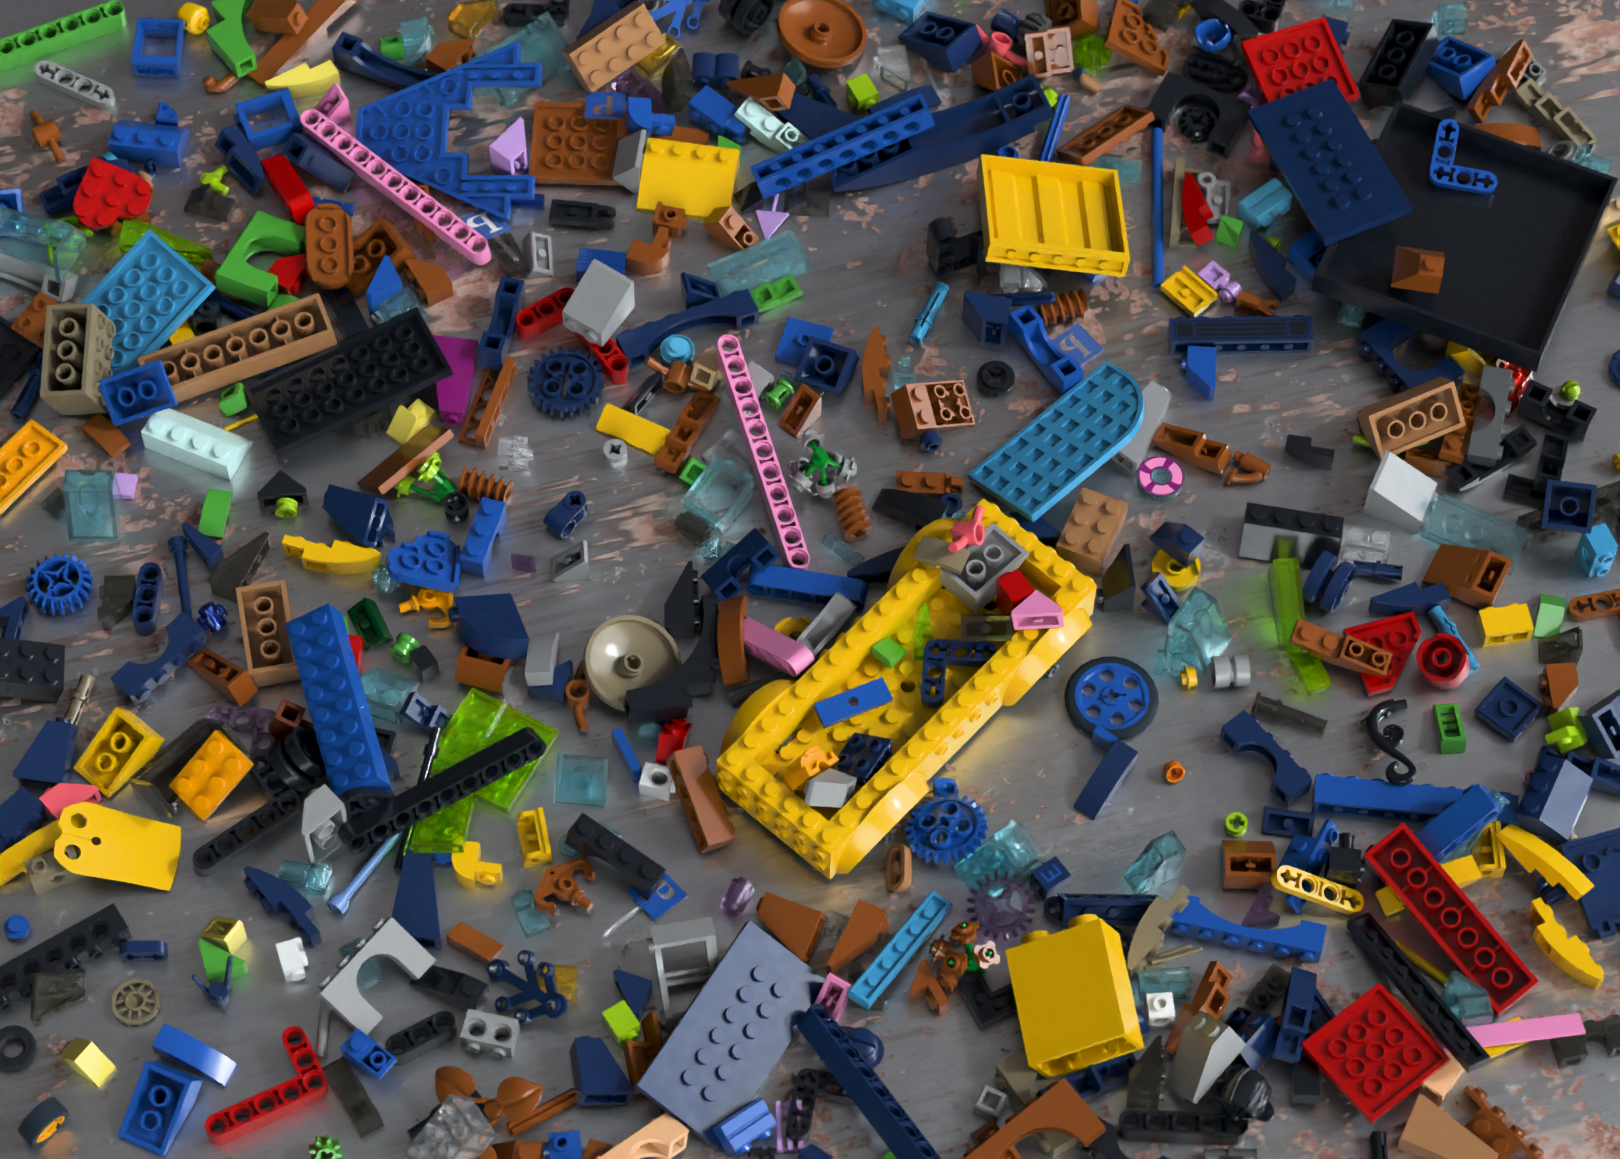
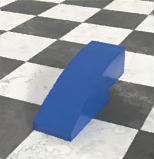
(193, 1055)

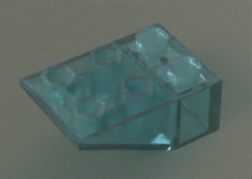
(1007, 850)

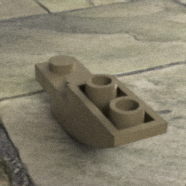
(1148, 936)

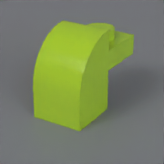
(1566, 729)

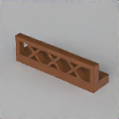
(492, 406)

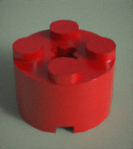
(1436, 649)

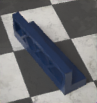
(1111, 908)

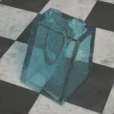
(92, 505)
(1198, 630)

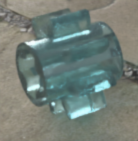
(383, 581)

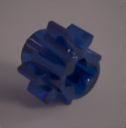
(212, 616)

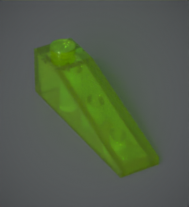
(189, 250)

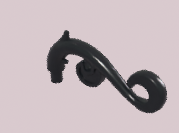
(1387, 744)

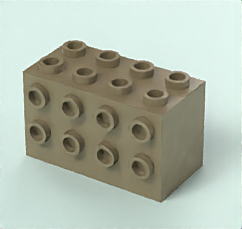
(75, 358)

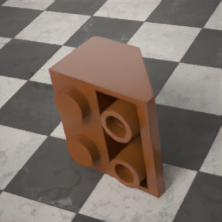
(1247, 863)

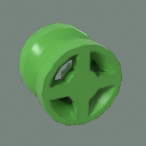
(403, 647)

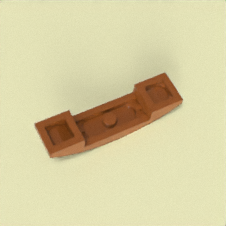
(1514, 132)
(731, 641)

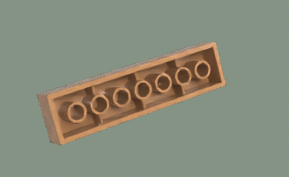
(246, 348)

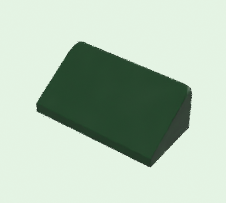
(369, 624)

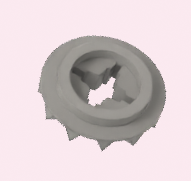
(1565, 149)

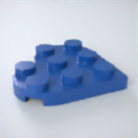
(427, 562)

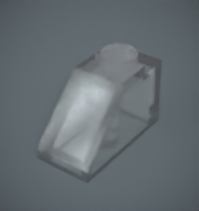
(893, 67)

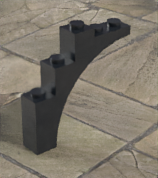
(672, 695)

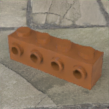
(700, 798)

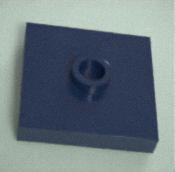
(1509, 709)

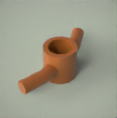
(47, 135)
(676, 376)
(581, 704)

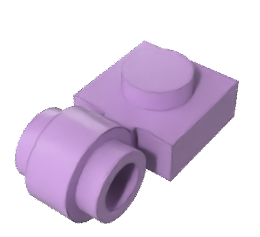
(1219, 278)

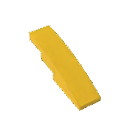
(32, 846)
(1550, 863)
(1462, 871)

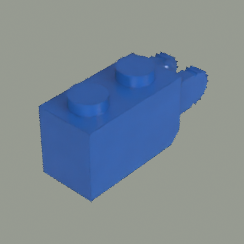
(716, 115)

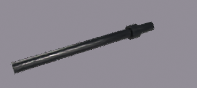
(430, 753)

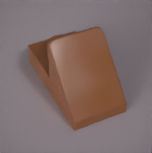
(927, 985)

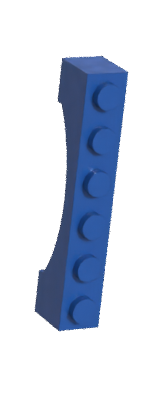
(1299, 941)

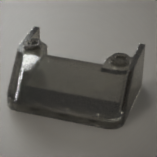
(155, 776)

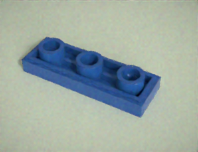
(864, 696)

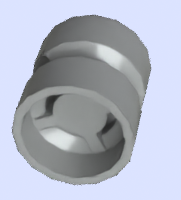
(1230, 671)

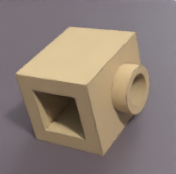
(706, 370)

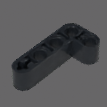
(1264, 15)

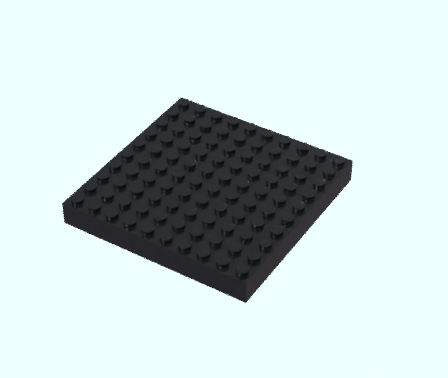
(1504, 252)

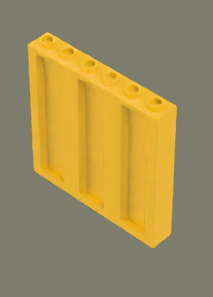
(1052, 215)

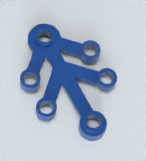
(679, 8)

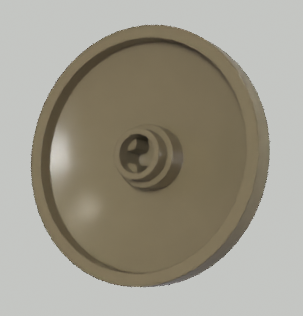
(626, 656)

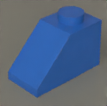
(1201, 369)

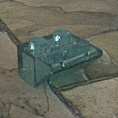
(1467, 1000)

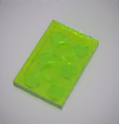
(446, 829)

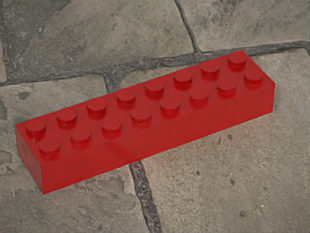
(1450, 918)

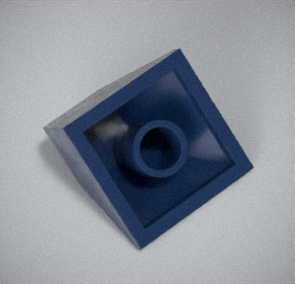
(826, 365)

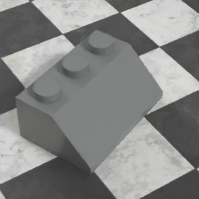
(321, 822)

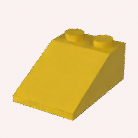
(118, 751)

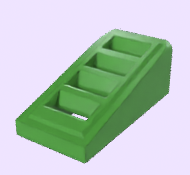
(1453, 742)

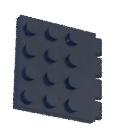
(1600, 862)

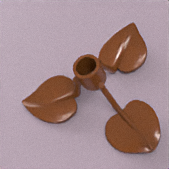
(514, 1099)

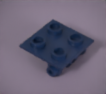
(863, 756)

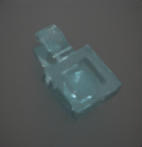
(904, 375)

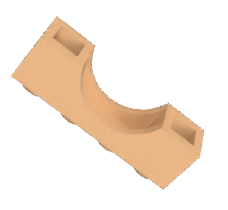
(660, 1138)

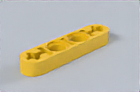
(1317, 890)

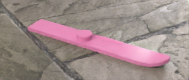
(1525, 1030)

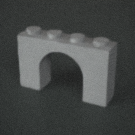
(341, 989)

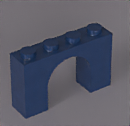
(1380, 341)

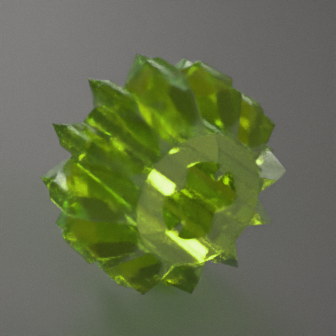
(1091, 52)

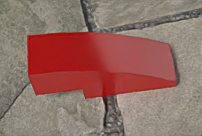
(1196, 211)

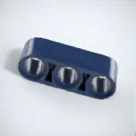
(147, 589)

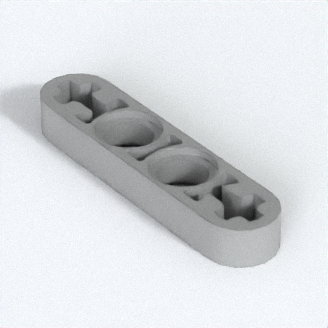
(74, 85)

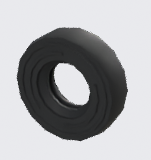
(28, 1053)

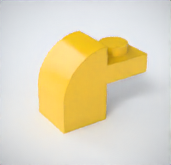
(469, 869)

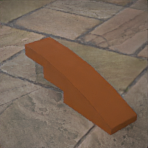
(1503, 76)
(687, 431)

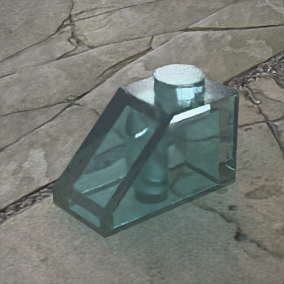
(416, 39)

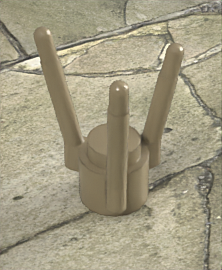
(1159, 960)

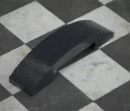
(1515, 445)

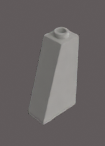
(1156, 404)

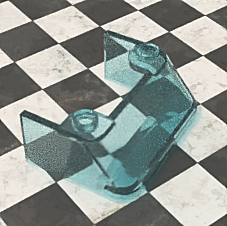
(63, 236)

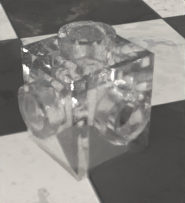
(514, 453)

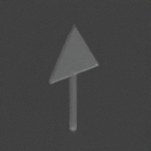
(944, 95)

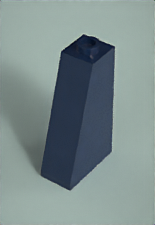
(814, 117)
(416, 900)

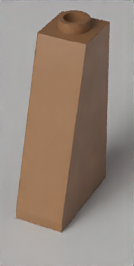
(1436, 1135)

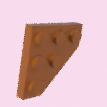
(1134, 38)

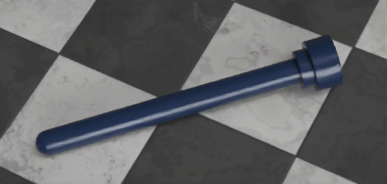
(177, 547)

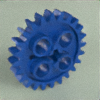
(946, 829)

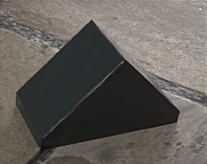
(281, 487)

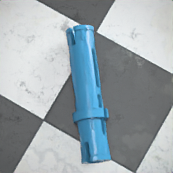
(918, 332)
(1444, 625)

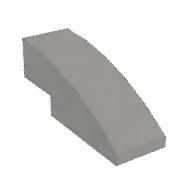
(541, 658)

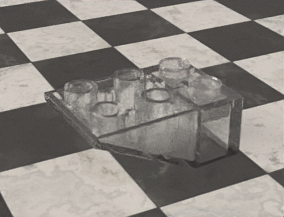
(453, 1132)

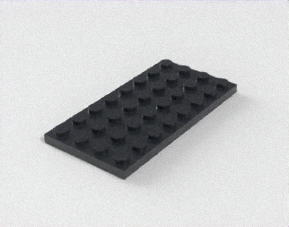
(347, 381)

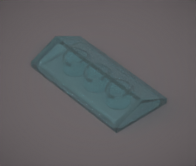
(760, 263)

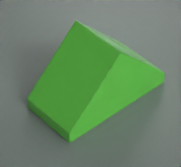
(1548, 616)
(215, 963)

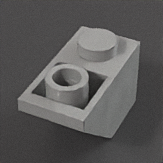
(830, 789)

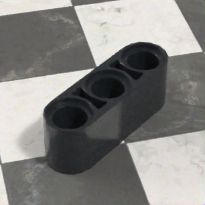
(428, 1027)

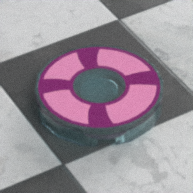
(1160, 477)

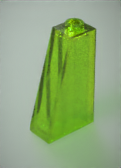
(1286, 600)

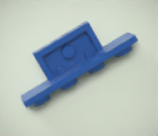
(1309, 856)

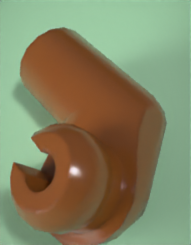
(222, 85)

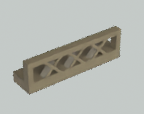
(1176, 207)

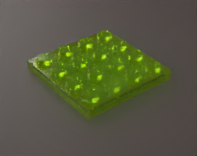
(466, 737)

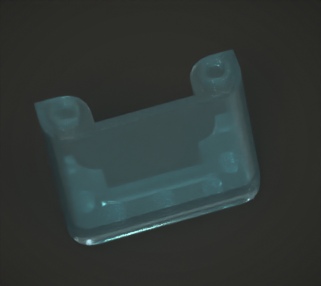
(539, 43)

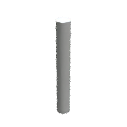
(322, 1032)

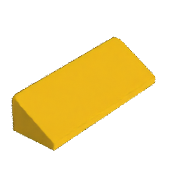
(632, 429)

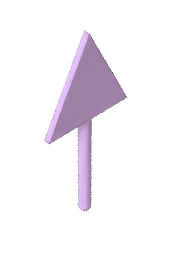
(771, 220)

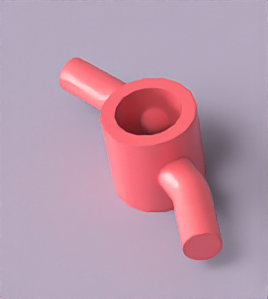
(1001, 44)
(968, 532)

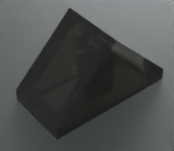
(1562, 647)

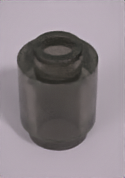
(692, 527)

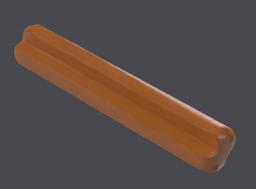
(544, 1111)

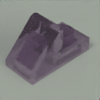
(1259, 914)

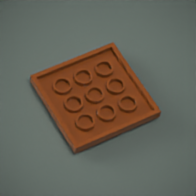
(571, 147)

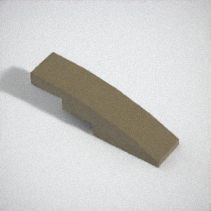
(1550, 113)

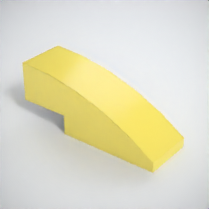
(305, 81)

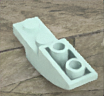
(768, 128)

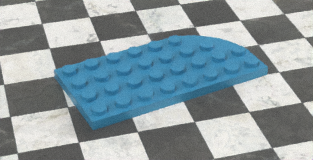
(1064, 443)

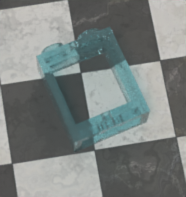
(691, 503)

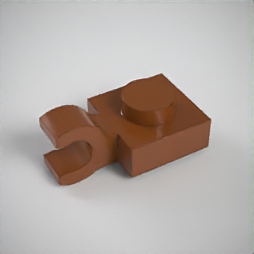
(1252, 306)

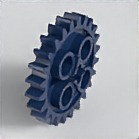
(587, 383)

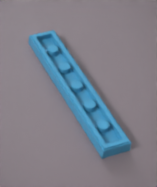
(899, 950)

